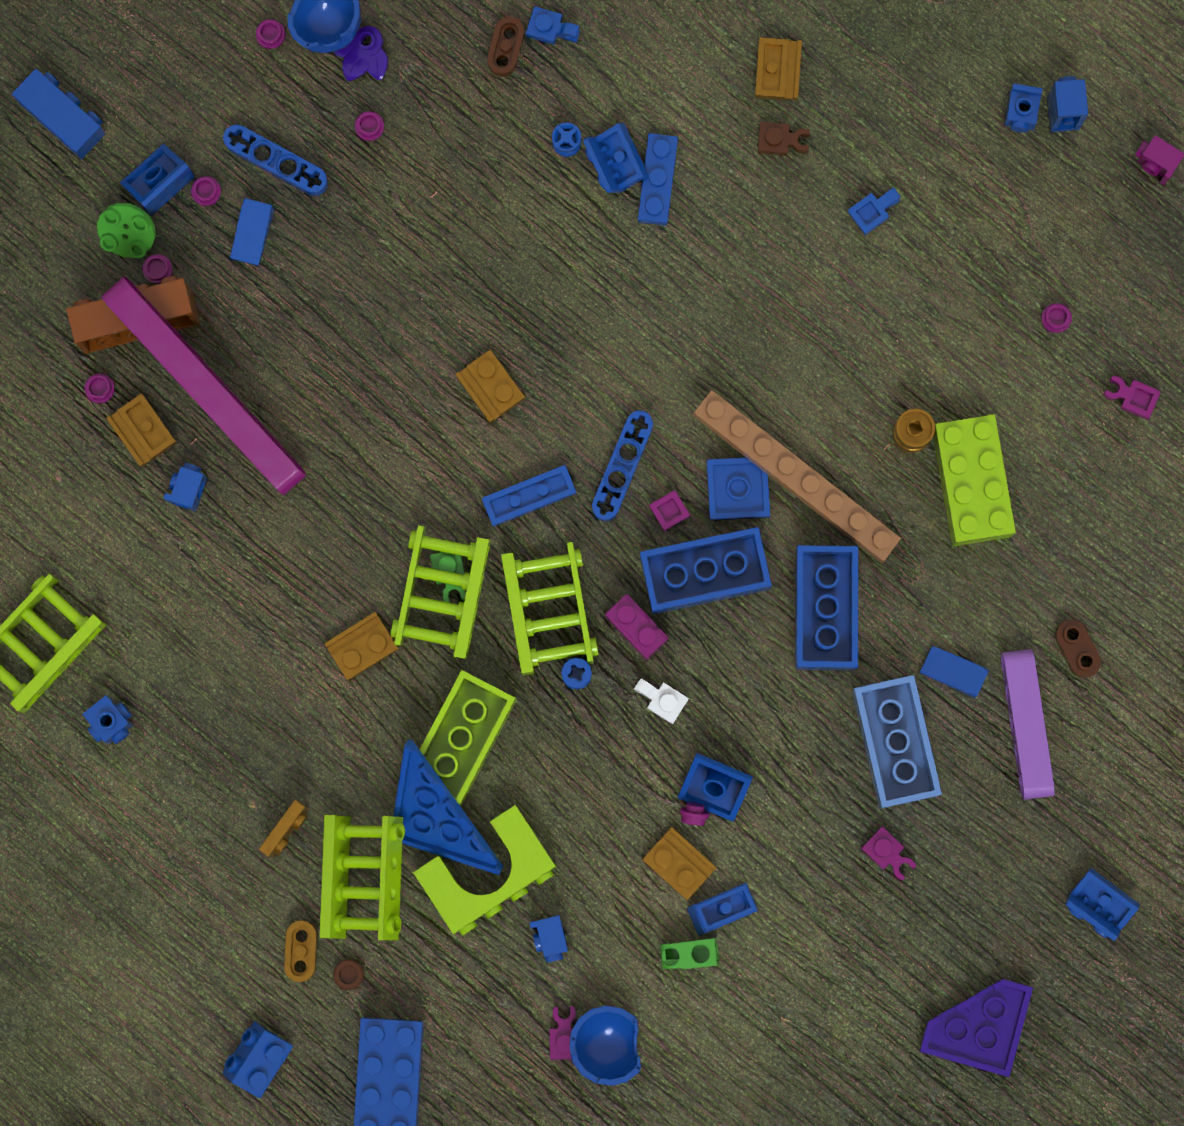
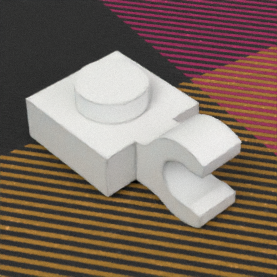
(664, 701)

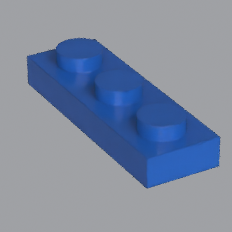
(658, 185)
(529, 495)

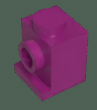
(1159, 158)

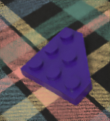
(981, 1028)

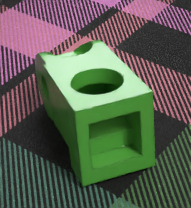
(690, 954)

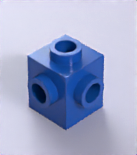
(100, 714)

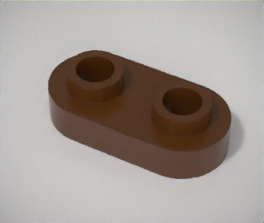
(505, 48)
(1075, 649)

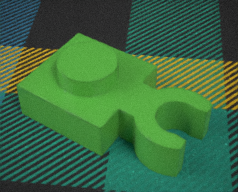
(449, 563)

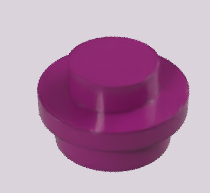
(270, 34)
(369, 126)
(206, 191)
(157, 268)
(1056, 318)
(99, 388)
(694, 814)

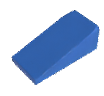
(252, 231)
(954, 671)
(722, 909)

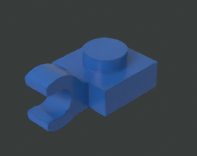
(548, 25)
(871, 212)

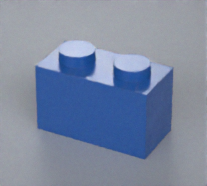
(1067, 104)

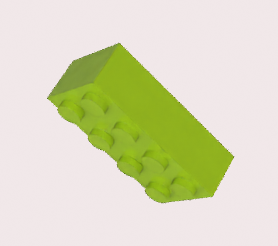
(973, 480)
(466, 732)

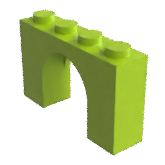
(528, 865)

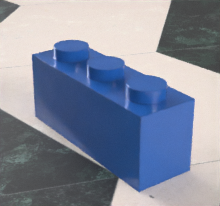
(59, 112)

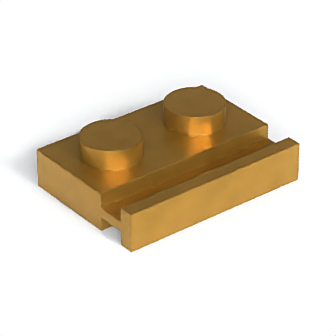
(778, 69)
(490, 386)
(141, 430)
(361, 646)
(291, 820)
(679, 863)

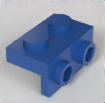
(615, 159)
(1101, 904)
(256, 1059)

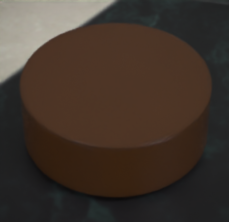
(348, 974)

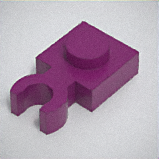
(1137, 398)
(885, 850)
(561, 1036)

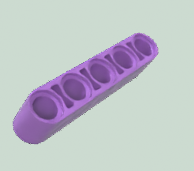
(1027, 724)

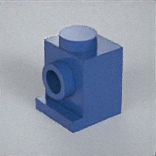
(1027, 96)
(186, 487)
(550, 938)

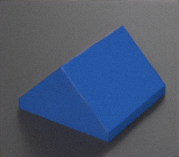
(157, 179)
(715, 787)

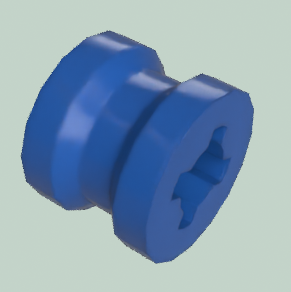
(563, 134)
(577, 678)

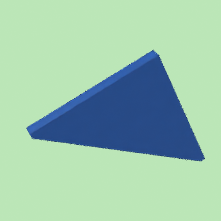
(435, 818)

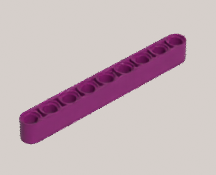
(203, 385)

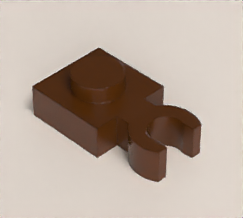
(776, 139)

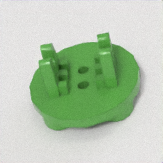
(112, 228)

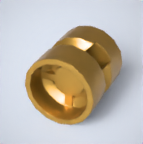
(913, 430)

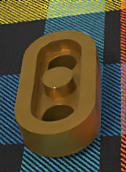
(300, 951)

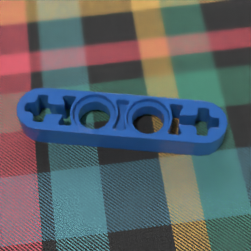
(277, 157)
(626, 467)

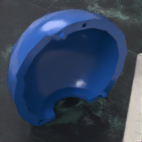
(324, 24)
(605, 1045)

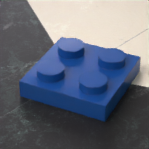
(737, 490)

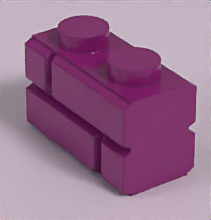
(636, 627)

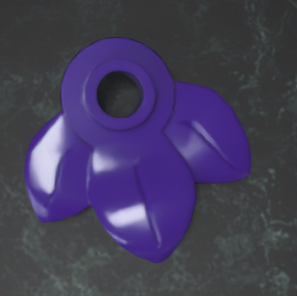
(364, 58)

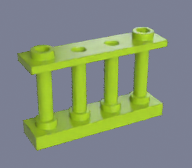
(463, 611)
(526, 628)
(66, 650)
(335, 877)

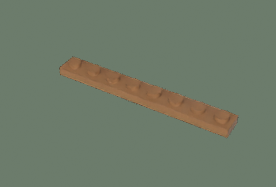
(796, 476)

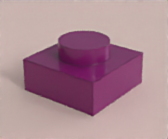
(669, 511)

